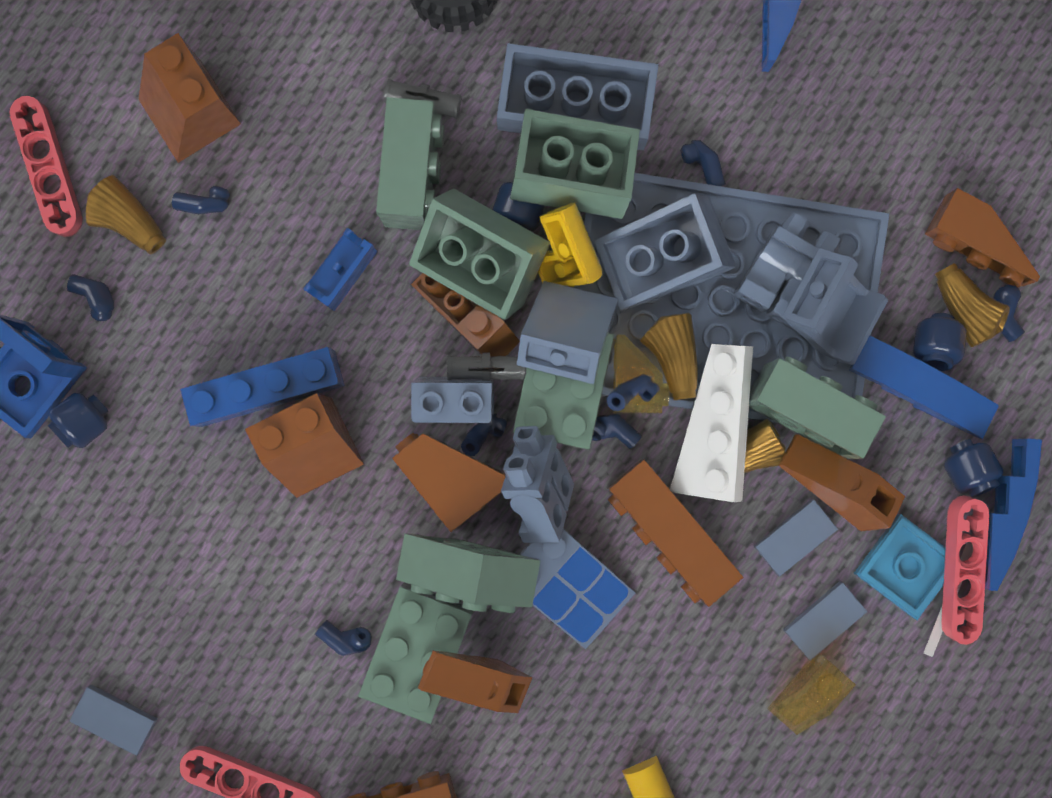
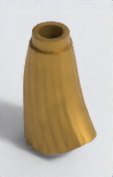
(116, 208)
(971, 306)
(675, 348)
(763, 447)

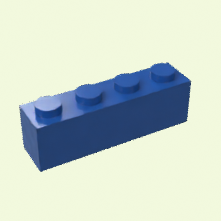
(262, 387)

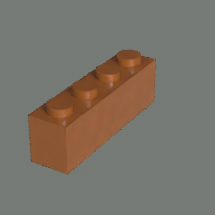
(675, 534)

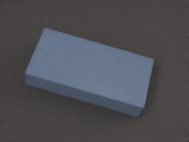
(795, 537)
(825, 620)
(113, 720)

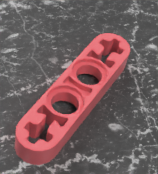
(42, 168)
(972, 569)
(253, 776)

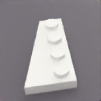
(716, 435)

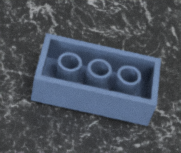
(576, 87)

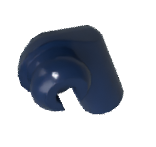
(706, 158)
(202, 205)
(96, 293)
(1010, 296)
(626, 391)
(615, 426)
(477, 435)
(344, 642)

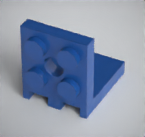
(46, 366)

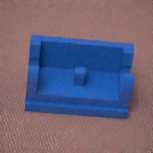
(340, 269)

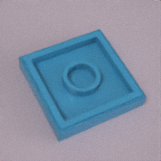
(905, 567)

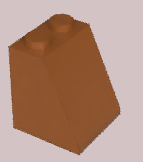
(183, 98)
(305, 445)
(447, 478)

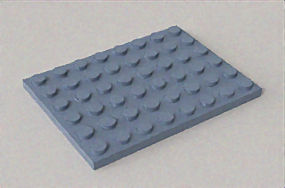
(716, 314)

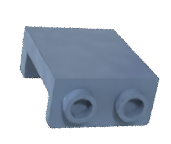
(834, 307)
(566, 332)
(451, 400)

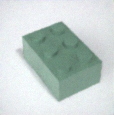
(409, 162)
(576, 162)
(478, 253)
(563, 404)
(815, 408)
(468, 573)
(411, 633)

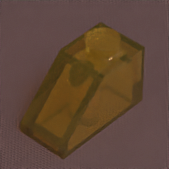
(630, 363)
(811, 695)

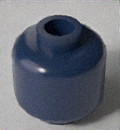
(520, 212)
(940, 341)
(78, 420)
(973, 468)

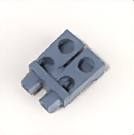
(782, 258)
(537, 485)

